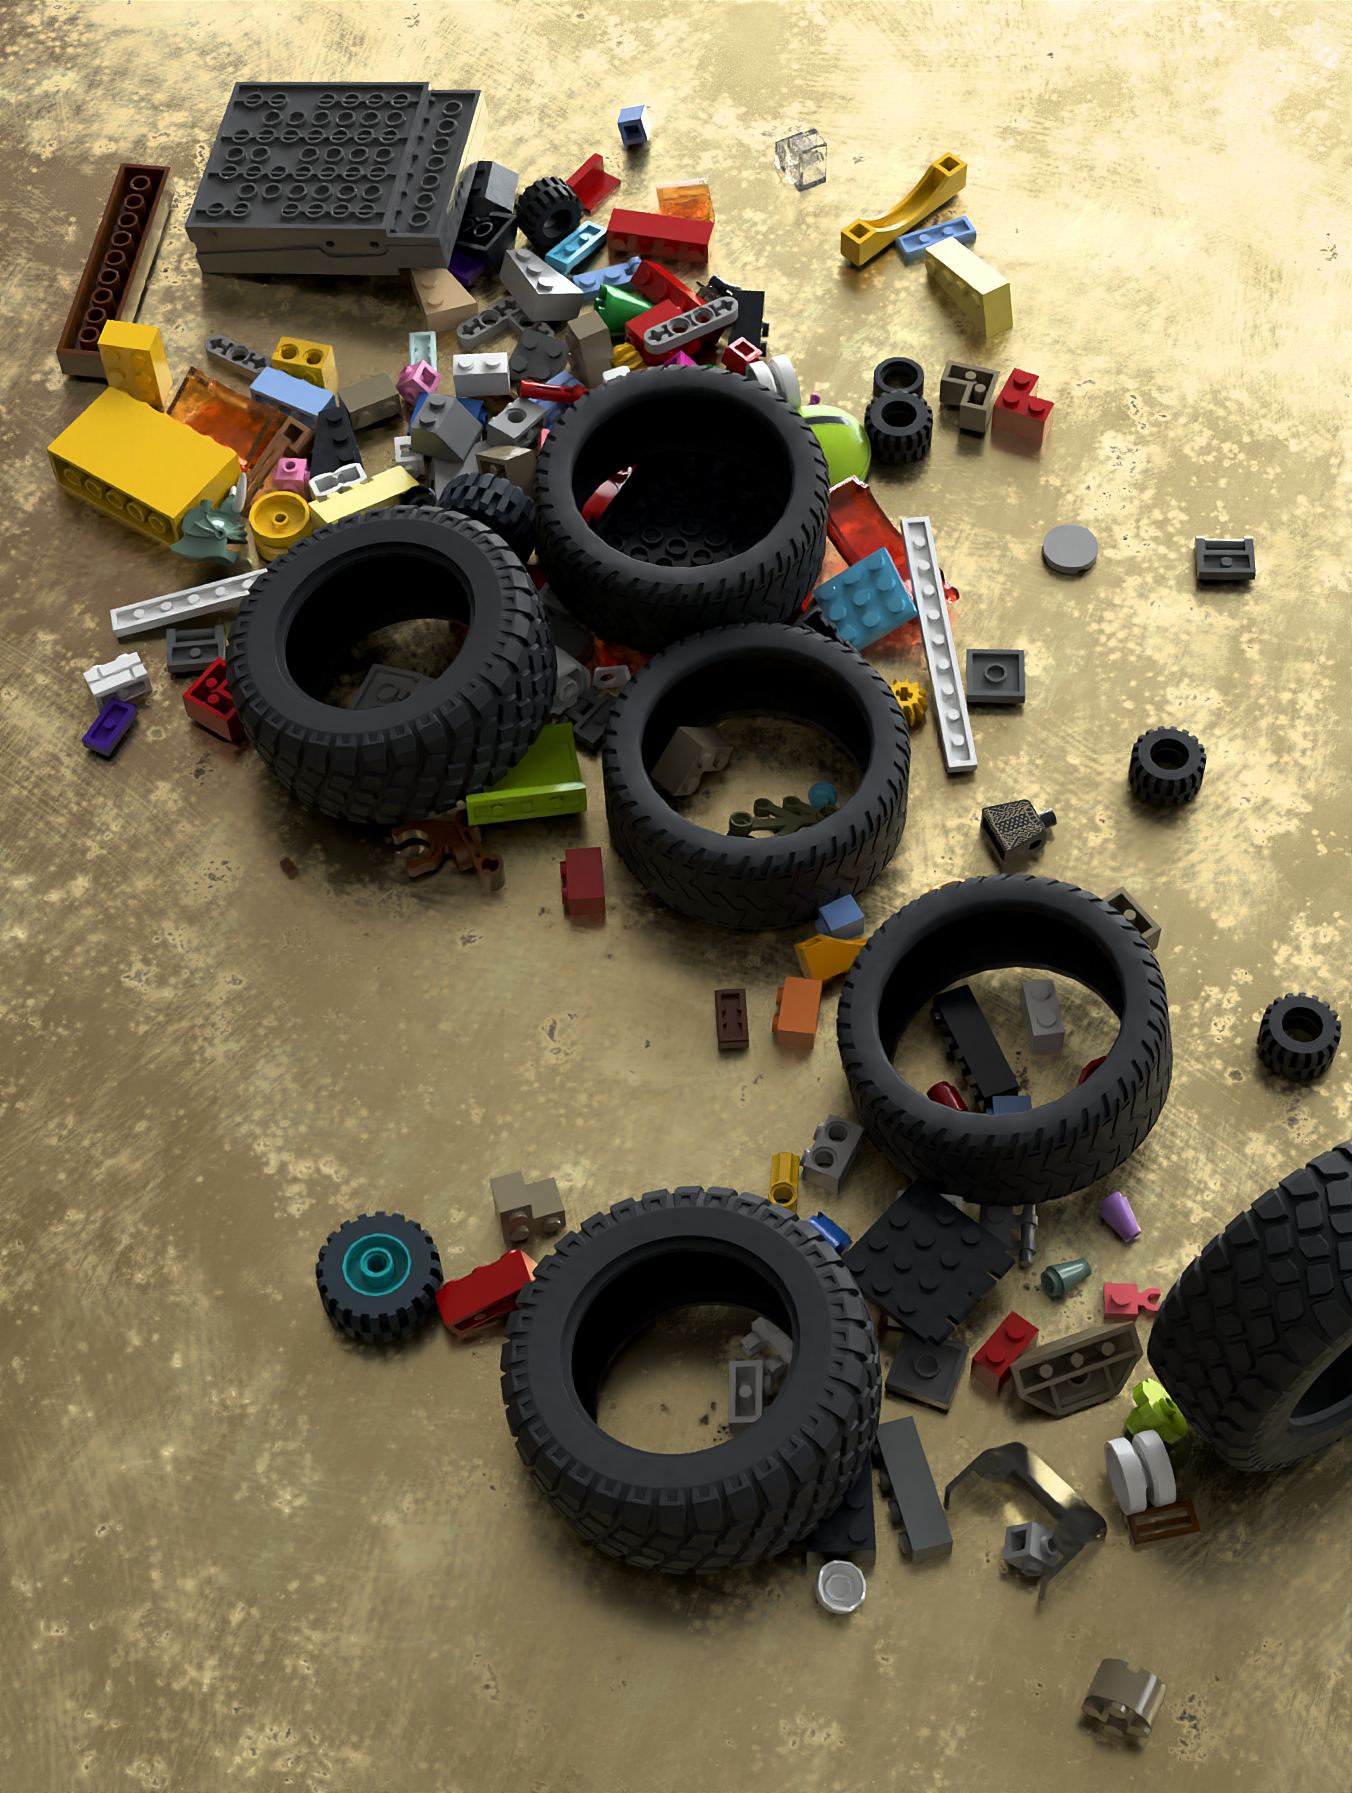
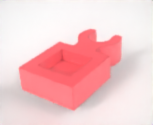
(1124, 1301)

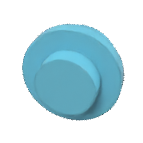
(822, 794)

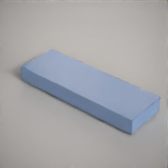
(914, 244)

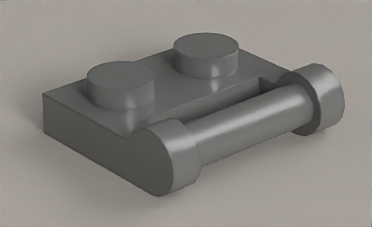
(1225, 558)
(194, 654)

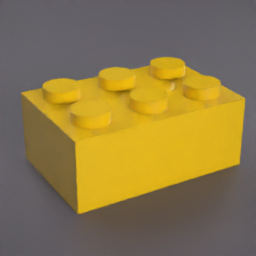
(135, 361)

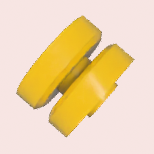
(279, 522)

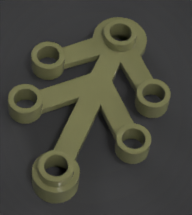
(742, 823)

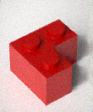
(1020, 409)
(211, 703)

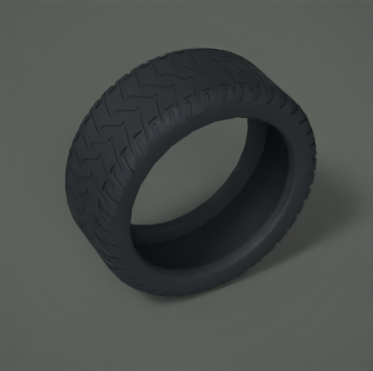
(685, 415)
(745, 674)
(992, 927)

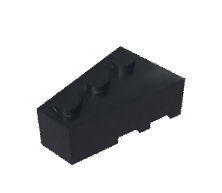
(333, 442)

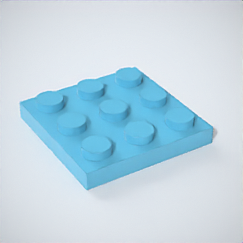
(866, 600)

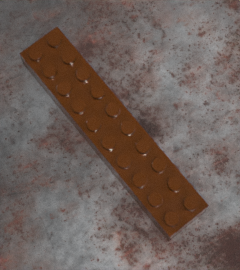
(116, 263)

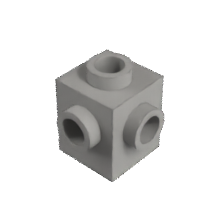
(1030, 1548)

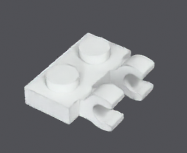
(768, 1334)

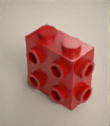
(658, 314)

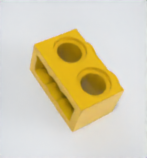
(304, 360)

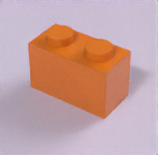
(798, 1012)

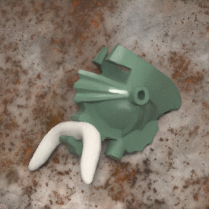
(211, 530)

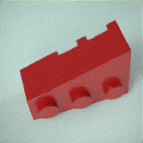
(485, 1293)

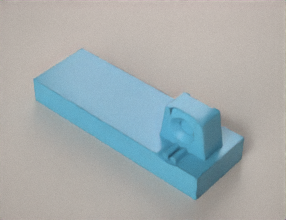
(576, 247)

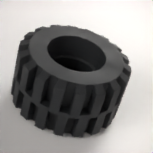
(548, 212)
(903, 411)
(1168, 747)
(1295, 1056)

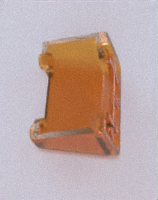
(226, 416)

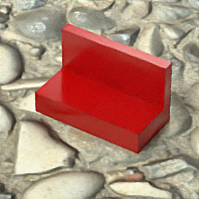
(592, 183)

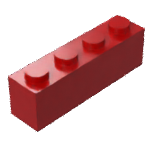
(661, 235)
(662, 285)

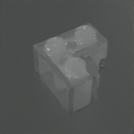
(802, 159)

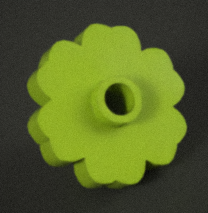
(1156, 1412)

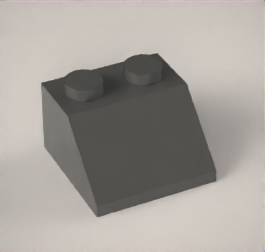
(444, 429)

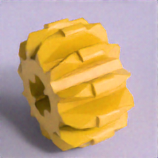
(626, 355)
(911, 699)

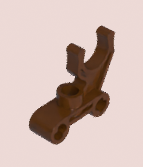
(458, 840)

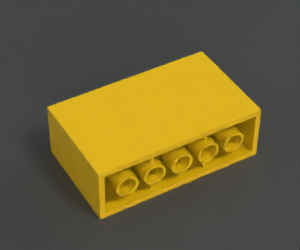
(141, 464)

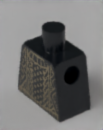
(1016, 829)

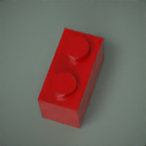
(584, 881)
(1003, 1347)

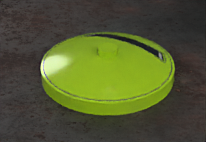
(842, 441)

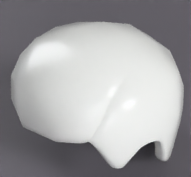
(840, 1587)

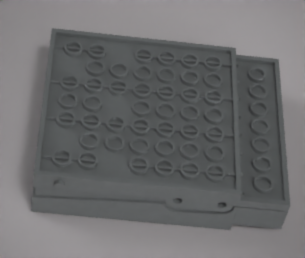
(337, 178)

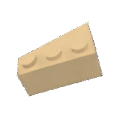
(441, 298)

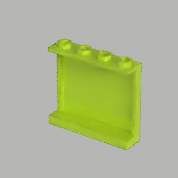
(538, 786)

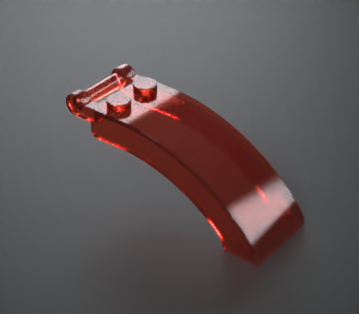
(861, 527)

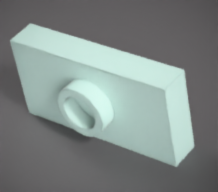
(423, 347)

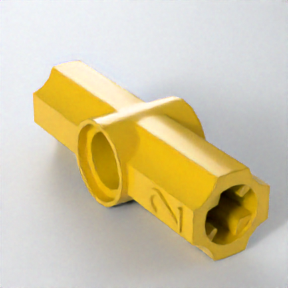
(784, 1179)

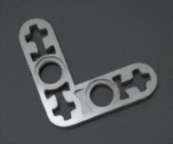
(507, 314)

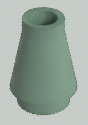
(1063, 1277)

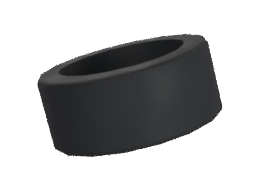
(898, 367)

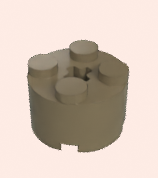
(1124, 1698)

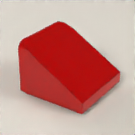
(739, 355)

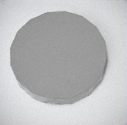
(1070, 548)

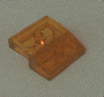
(686, 199)

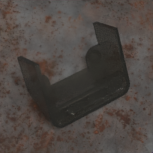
(1078, 1526)

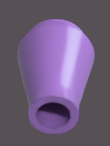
(1119, 1216)

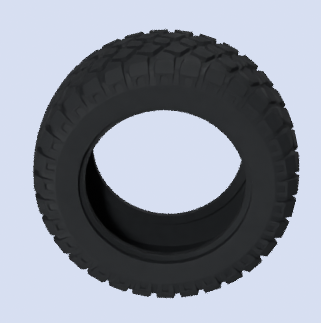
(359, 580)
(663, 1259)
(1263, 1324)

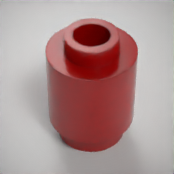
(947, 1095)

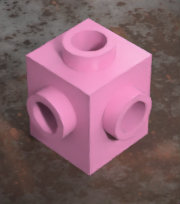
(417, 379)
(292, 476)

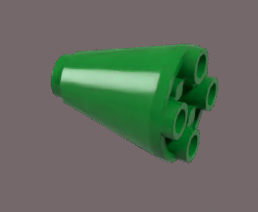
(618, 307)

